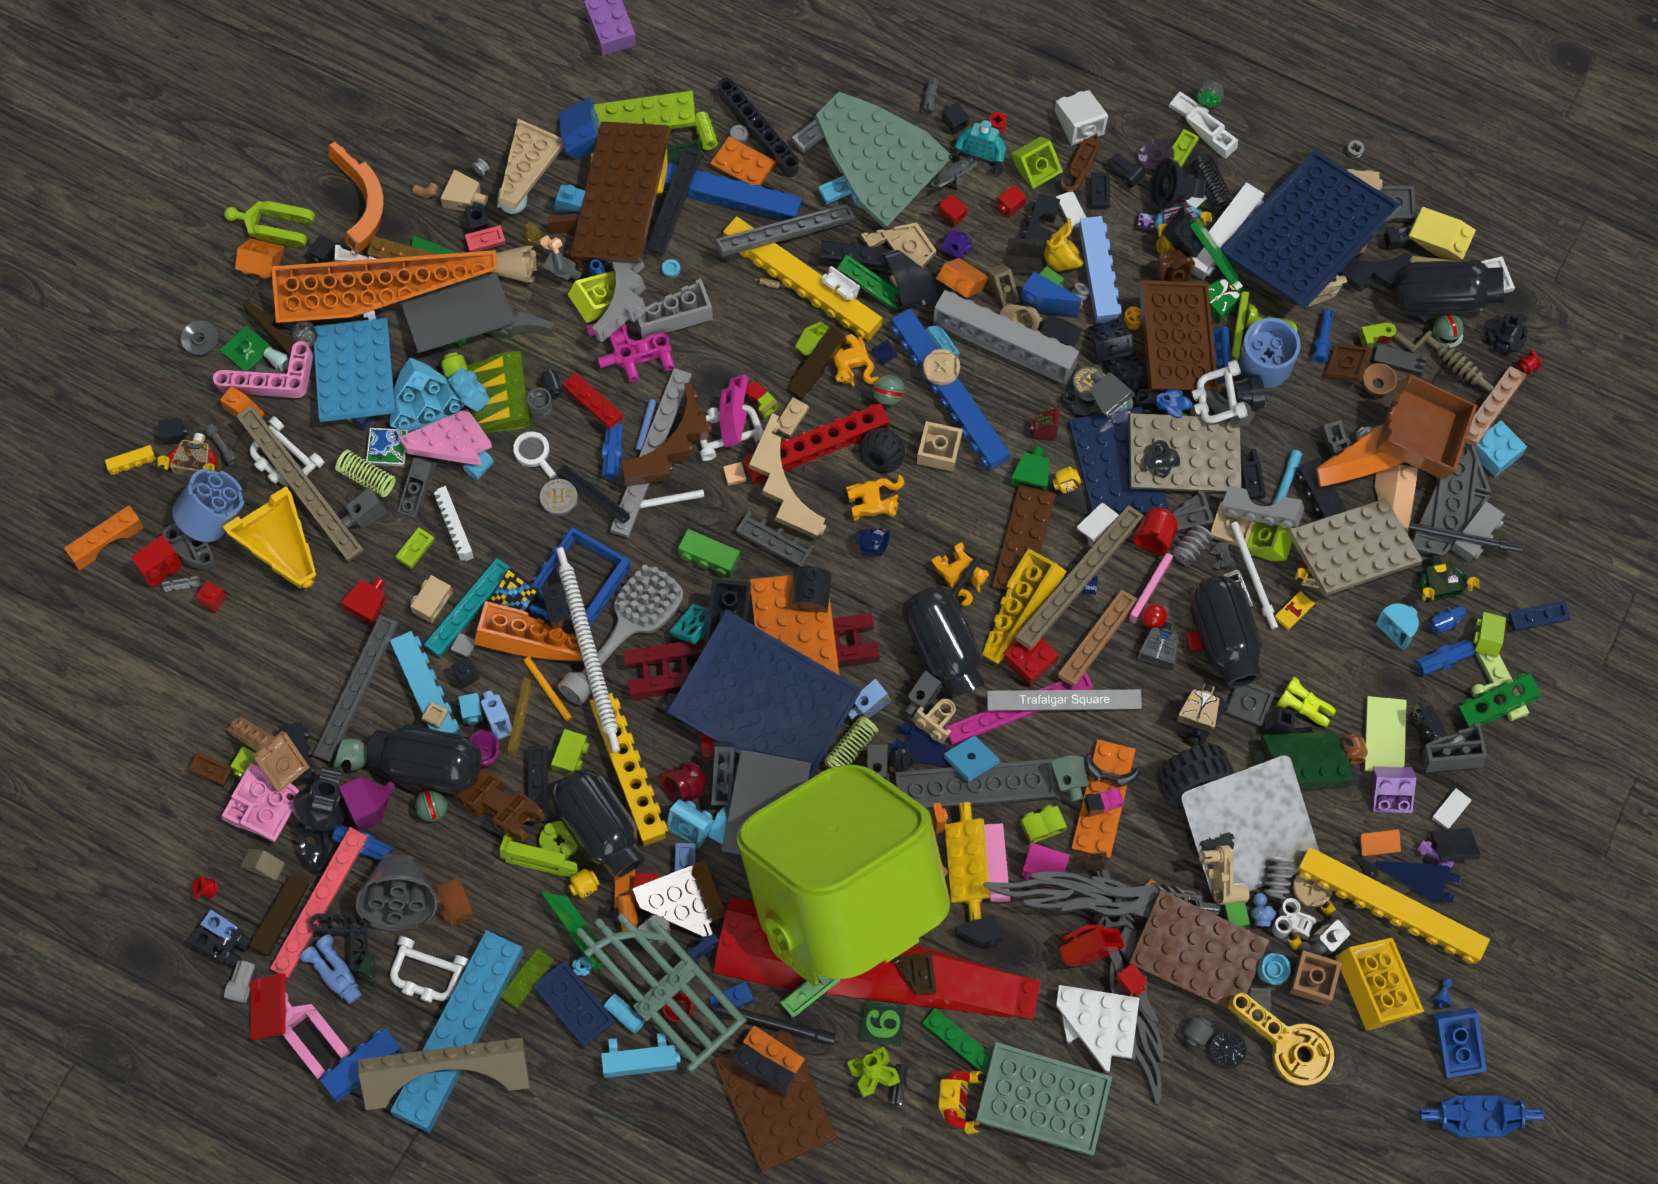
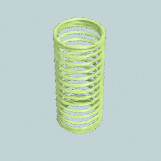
(347, 463)
(830, 759)

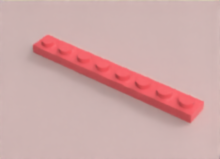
(319, 901)

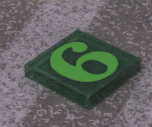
(882, 1023)

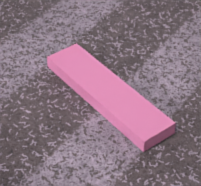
(1150, 588)
(996, 859)

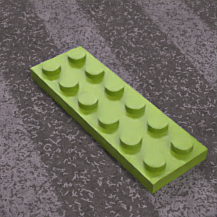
(667, 109)

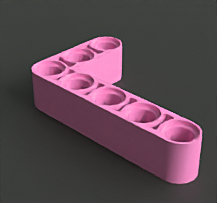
(270, 380)

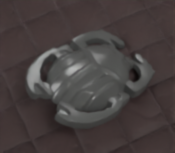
(953, 173)

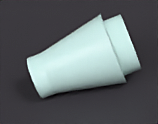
(277, 359)

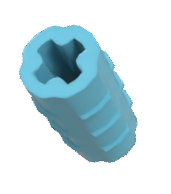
(624, 1013)

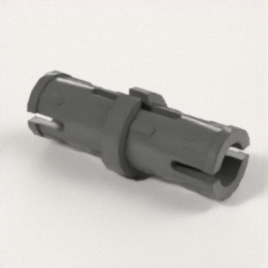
(930, 95)

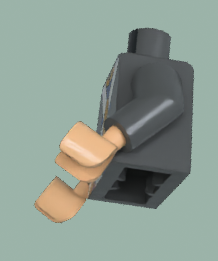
(554, 260)

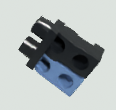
(225, 943)

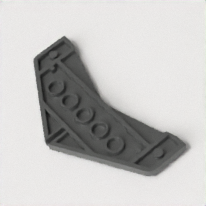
(1453, 503)

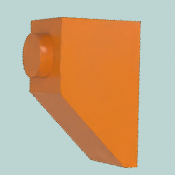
(236, 402)

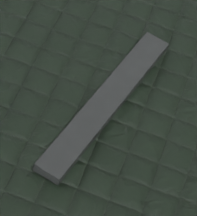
(784, 230)
(355, 688)

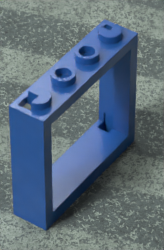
(623, 566)

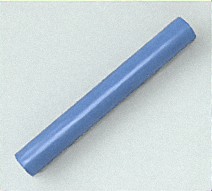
(645, 425)

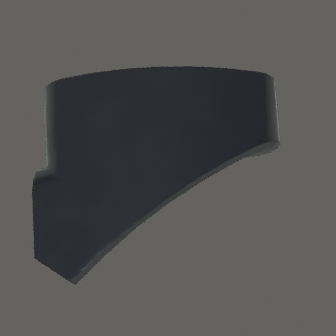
(913, 281)

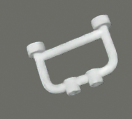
(1200, 394)
(708, 452)
(261, 463)
(410, 988)

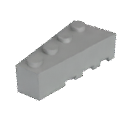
(677, 311)

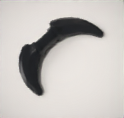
(1098, 774)
(1370, 871)

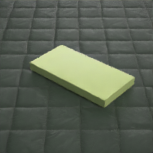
(1385, 732)

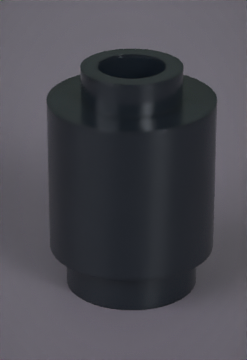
(551, 382)

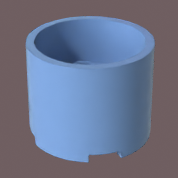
(1269, 351)
(207, 505)

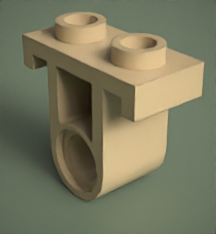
(936, 720)

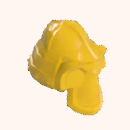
(1060, 252)

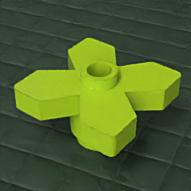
(873, 1070)

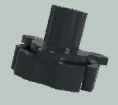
(1507, 331)

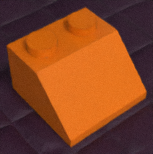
(258, 257)

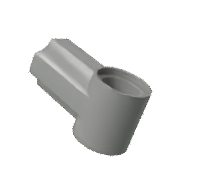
(238, 987)

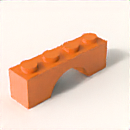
(121, 525)

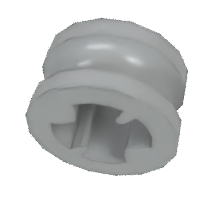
(1358, 145)
(480, 167)
(1081, 290)

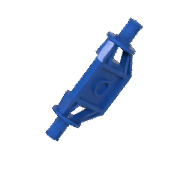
(1481, 1116)

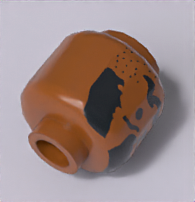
(1354, 749)

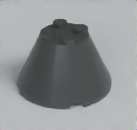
(396, 895)

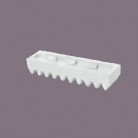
(453, 524)

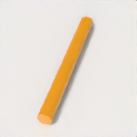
(547, 688)

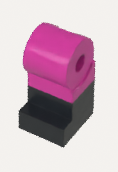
(1103, 802)

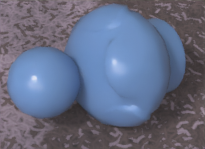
(1262, 914)

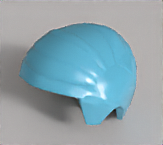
(1273, 968)

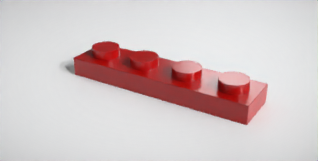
(592, 400)

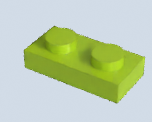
(415, 548)

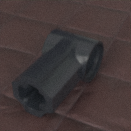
(1129, 173)

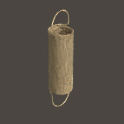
(770, 283)

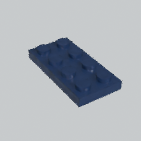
(574, 1004)

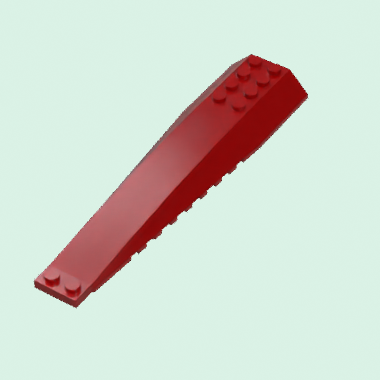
(960, 983)

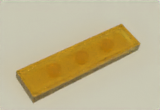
(520, 717)

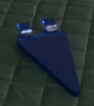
(923, 746)
(1423, 878)

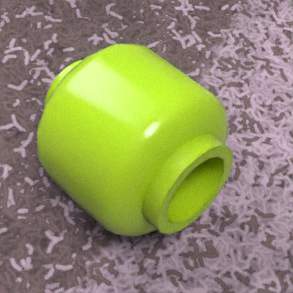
(452, 363)

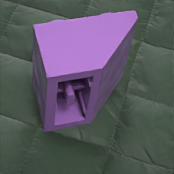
(1393, 789)

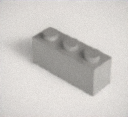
(1482, 525)

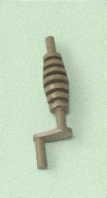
(1460, 364)

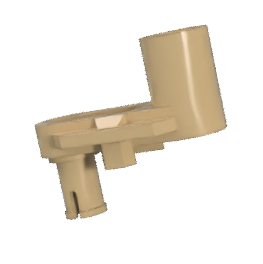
(1222, 874)

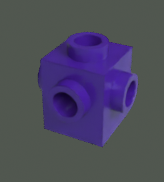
(957, 244)

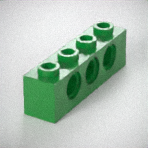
(1494, 711)

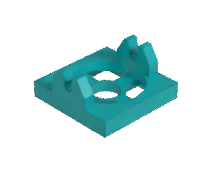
(688, 622)

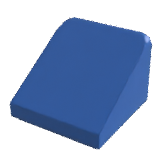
(539, 611)

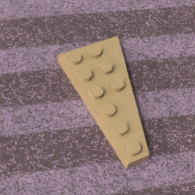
(528, 159)

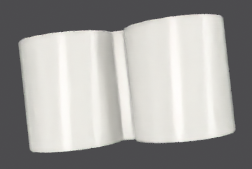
(1293, 921)

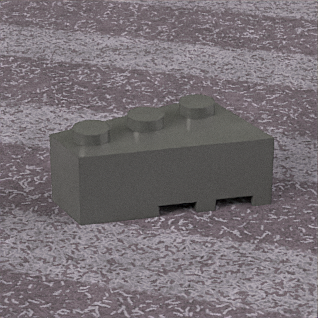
(1456, 752)

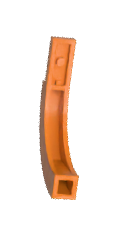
(363, 232)

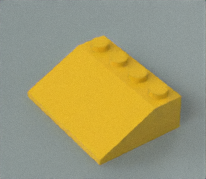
(1379, 983)

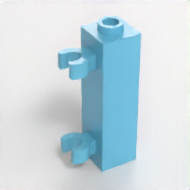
(639, 1060)

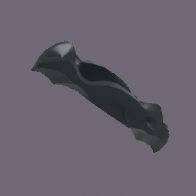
(315, 855)

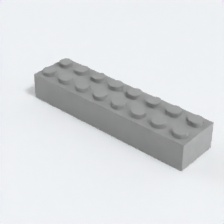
(1005, 337)

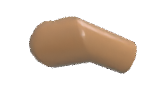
(425, 192)

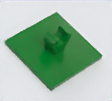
(245, 349)

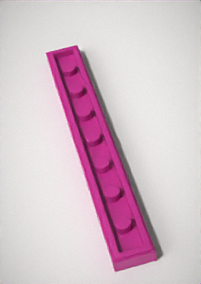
(991, 720)

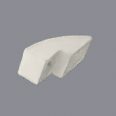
(1212, 132)

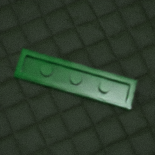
(1213, 249)
(869, 281)

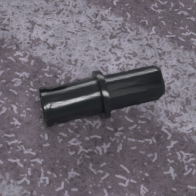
(899, 1088)

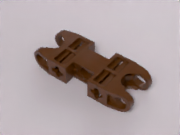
(507, 811)

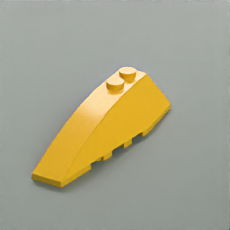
(1027, 591)

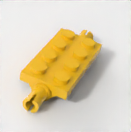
(967, 861)

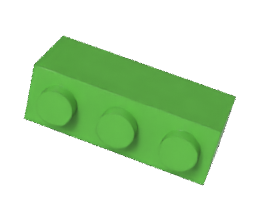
(709, 553)

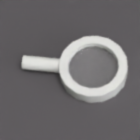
(532, 450)

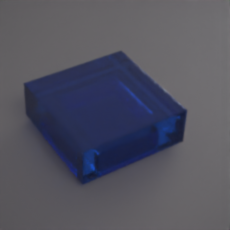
(884, 352)

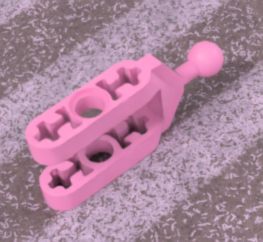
(294, 1016)

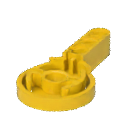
(1287, 1043)

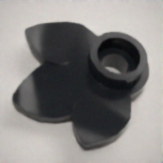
(1078, 405)
(1161, 461)

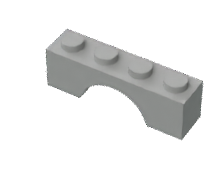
(1285, 512)

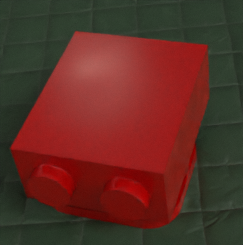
(1090, 944)

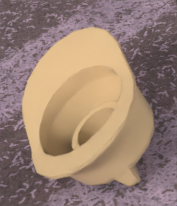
(1024, 314)

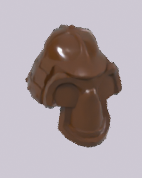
(1174, 266)

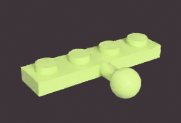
(1497, 674)

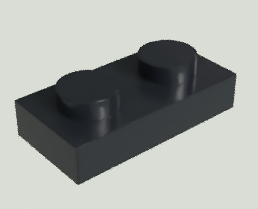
(1100, 190)

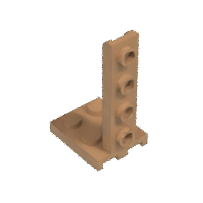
(274, 755)

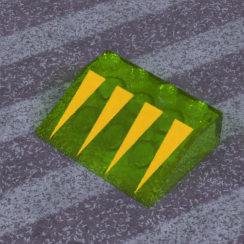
(505, 386)

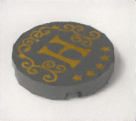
(1083, 382)

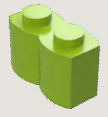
(1043, 824)

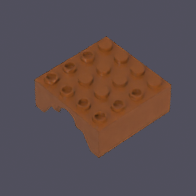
(1426, 427)

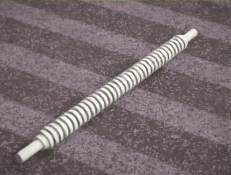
(588, 650)

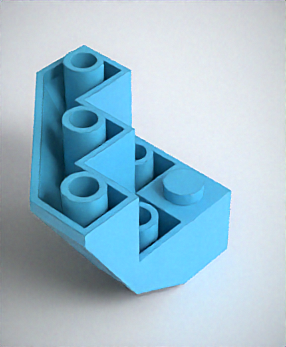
(422, 397)

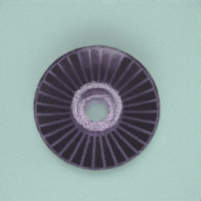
(1154, 149)

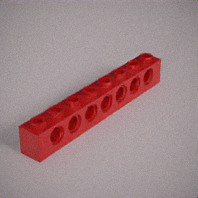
(827, 444)

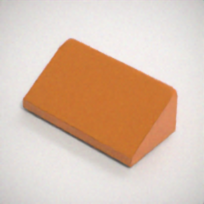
(1379, 843)

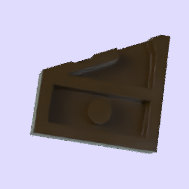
(917, 972)

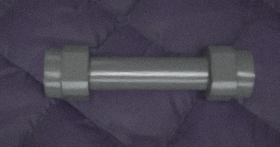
(213, 433)

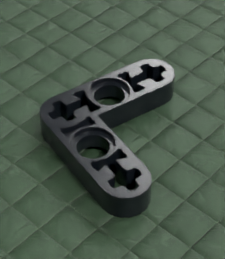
(351, 932)

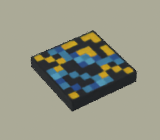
(515, 591)

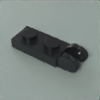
(1252, 475)

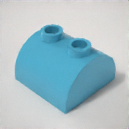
(1399, 624)
(689, 823)

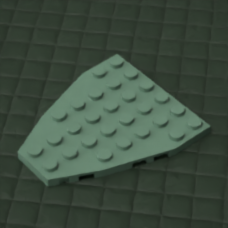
(879, 154)

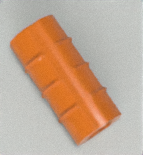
(626, 906)

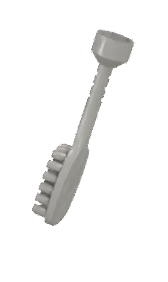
(641, 607)

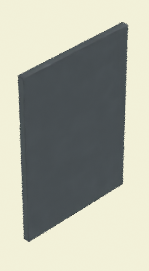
(457, 312)
(757, 784)

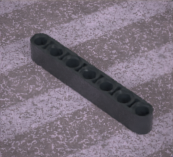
(759, 134)

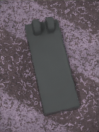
(1400, 359)

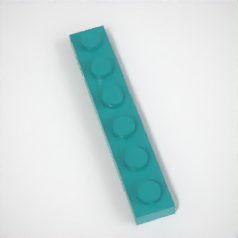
(466, 609)

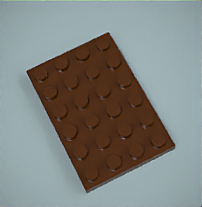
(1177, 334)
(1197, 950)
(775, 1123)

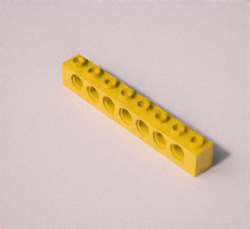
(648, 833)

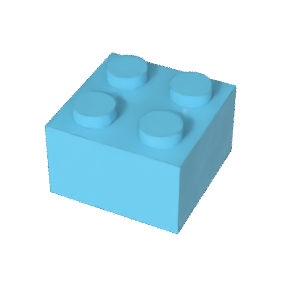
(1499, 448)

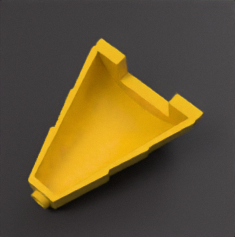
(276, 538)

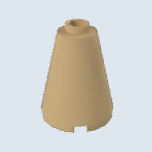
(517, 263)

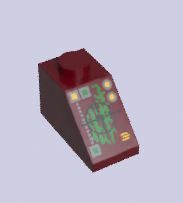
(1045, 425)

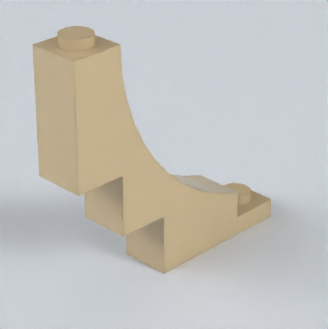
(768, 462)

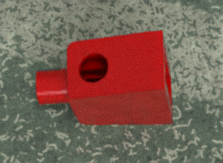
(366, 600)

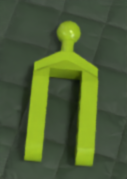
(277, 211)

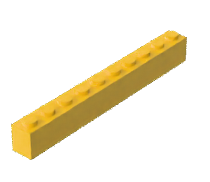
(809, 285)
(1392, 905)

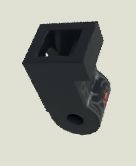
(1398, 238)

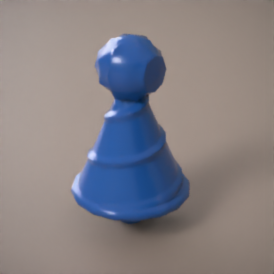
(1442, 998)

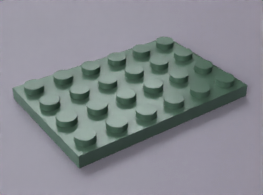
(1043, 1099)

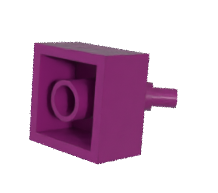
(366, 801)

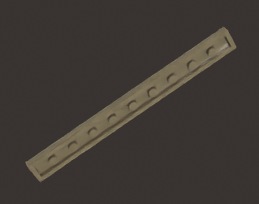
(300, 483)
(1079, 577)

